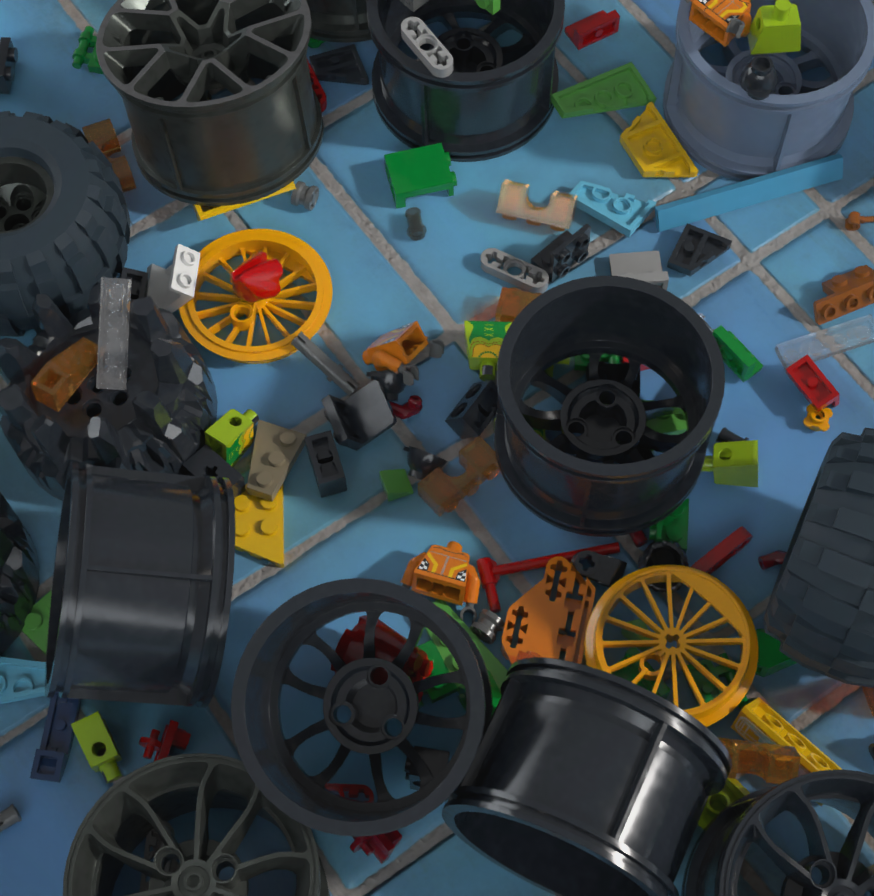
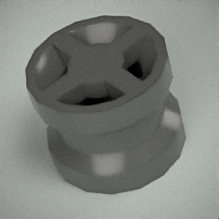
(305, 195)
(487, 626)

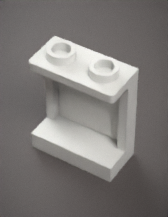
(177, 283)

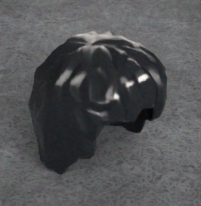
(663, 553)

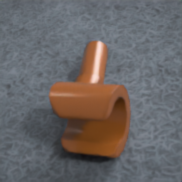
(854, 219)

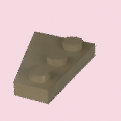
(272, 458)

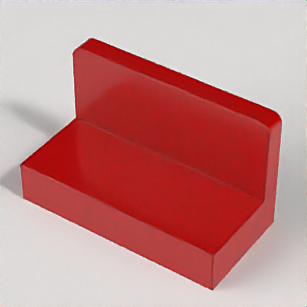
(593, 28)
(813, 383)

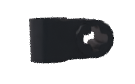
(603, 569)

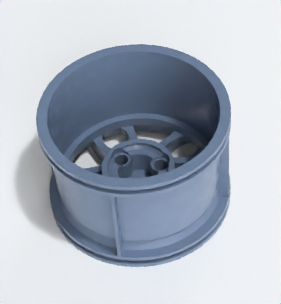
(799, 118)

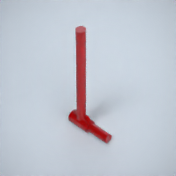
(491, 572)

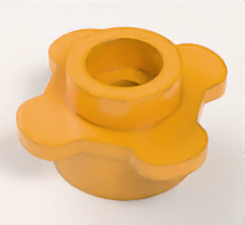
(817, 424)

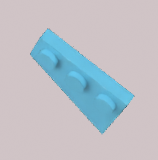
(614, 210)
(21, 679)

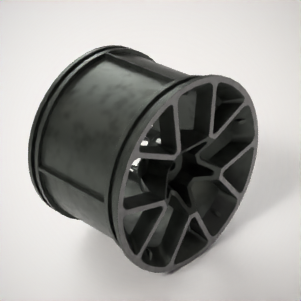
(224, 146)

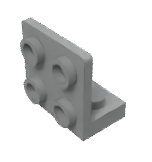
(640, 266)

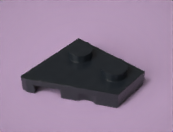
(339, 66)
(696, 250)

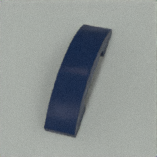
(56, 739)

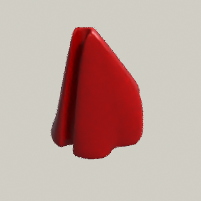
(257, 278)

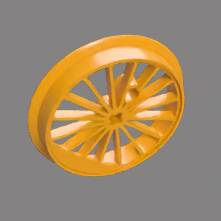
(294, 257)
(716, 595)

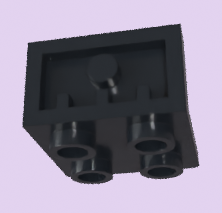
(563, 253)

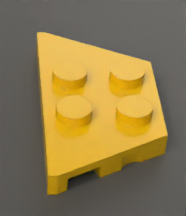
(655, 147)
(260, 526)

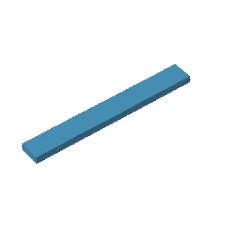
(749, 192)

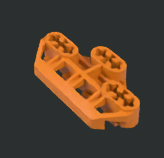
(545, 617)

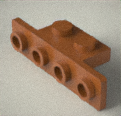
(845, 294)

